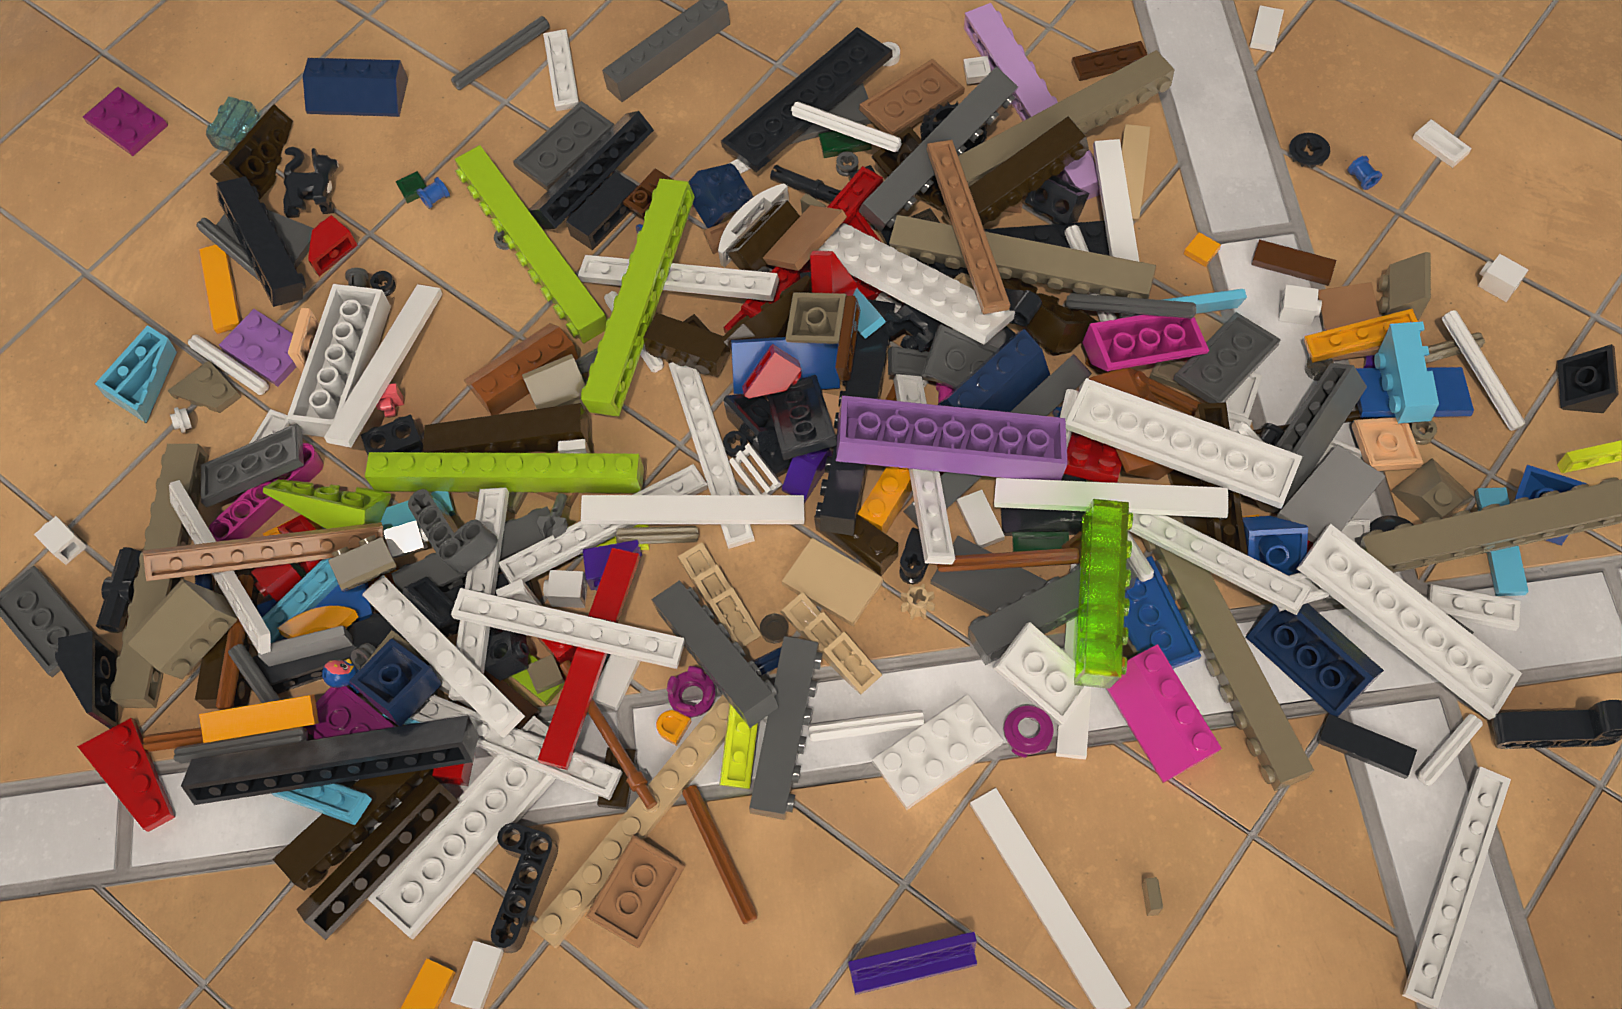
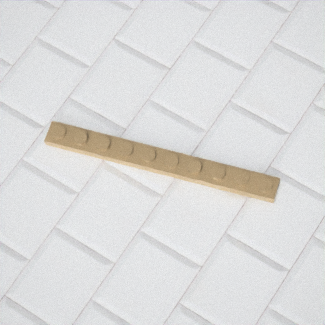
(638, 821)

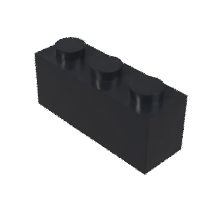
(601, 211)

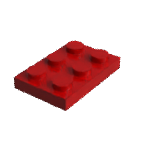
(1092, 460)

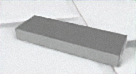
(307, 645)

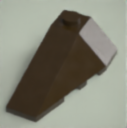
(257, 152)
(890, 160)
(773, 318)
(1053, 324)

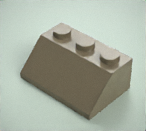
(182, 628)

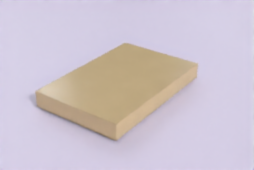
(832, 581)

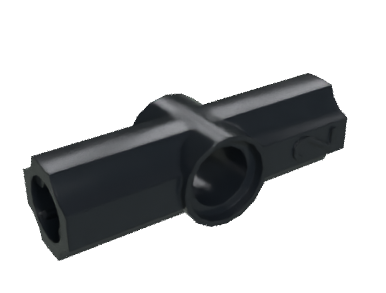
(119, 591)

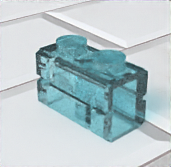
(231, 123)

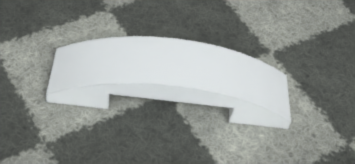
(747, 217)

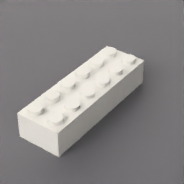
(338, 355)

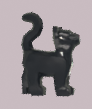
(310, 185)
(916, 323)

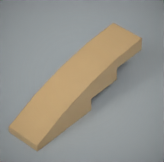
(1134, 158)
(719, 595)
(836, 646)

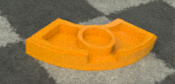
(318, 620)

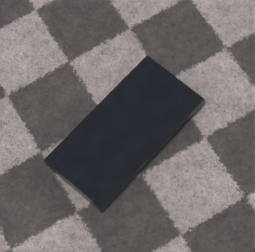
(801, 418)

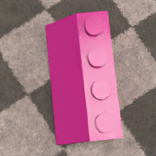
(1142, 341)
(1162, 715)

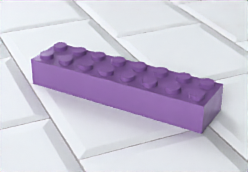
(951, 439)

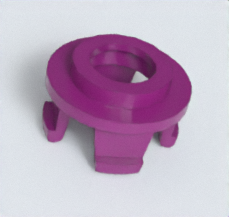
(692, 677)
(1021, 745)

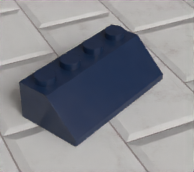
(354, 87)
(1003, 378)
(1315, 656)

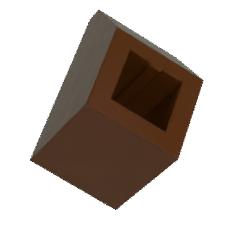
(641, 197)

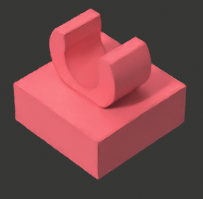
(390, 399)

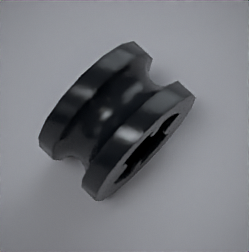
(381, 276)
(730, 438)

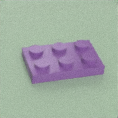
(261, 347)

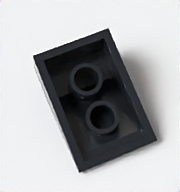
(1042, 520)
(90, 671)

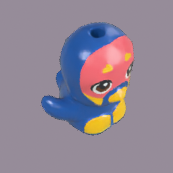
(338, 673)

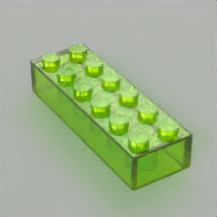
(1102, 594)

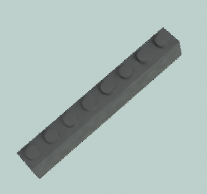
(916, 170)

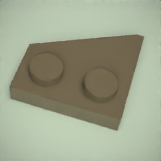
(206, 388)

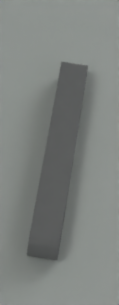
(1039, 402)

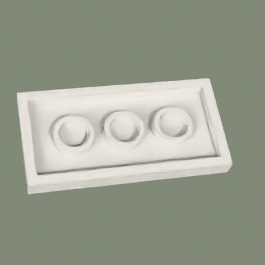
(937, 751)

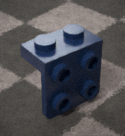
(718, 193)

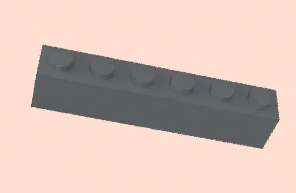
(665, 47)
(1319, 422)
(517, 536)
(1043, 608)
(716, 654)
(784, 729)

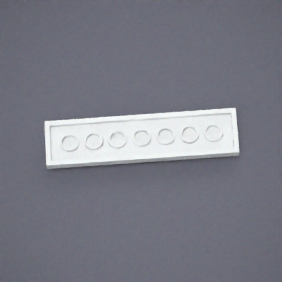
(915, 283)
(1183, 443)
(1410, 622)
(460, 840)

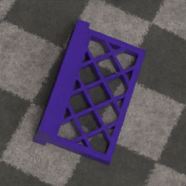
(913, 963)

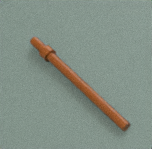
(635, 779)

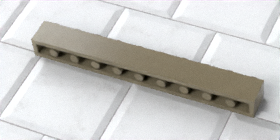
(1086, 108)
(1028, 260)
(1497, 526)
(1235, 668)
(136, 680)

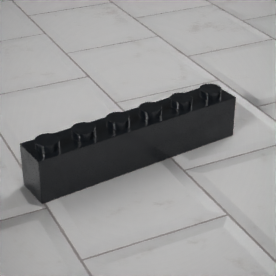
(591, 170)
(260, 241)

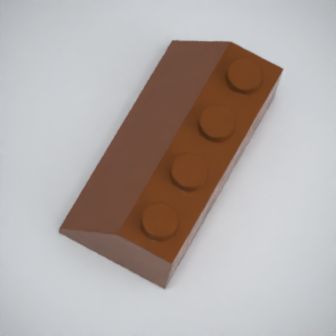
(501, 381)
(1136, 384)

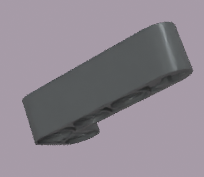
(456, 547)

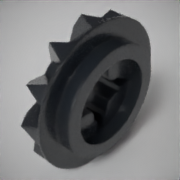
(1315, 143)

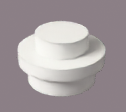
(180, 420)

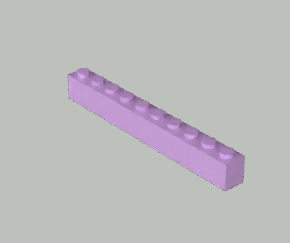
(997, 42)

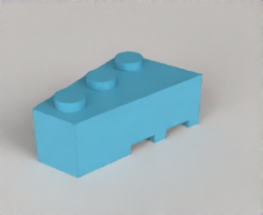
(139, 373)
(1405, 373)

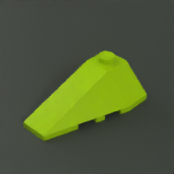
(329, 505)

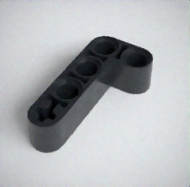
(1560, 729)
(517, 889)

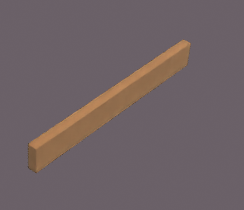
(968, 227)
(254, 551)

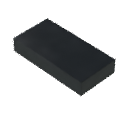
(430, 602)

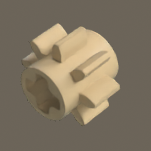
(922, 607)

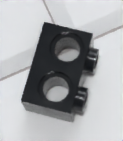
(1058, 192)
(392, 437)
(506, 653)

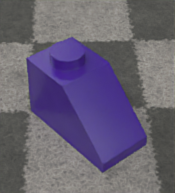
(805, 473)
(597, 557)

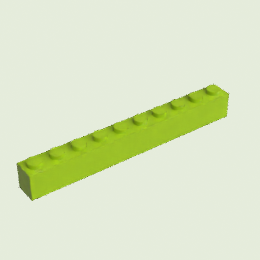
(531, 244)
(637, 298)
(505, 470)

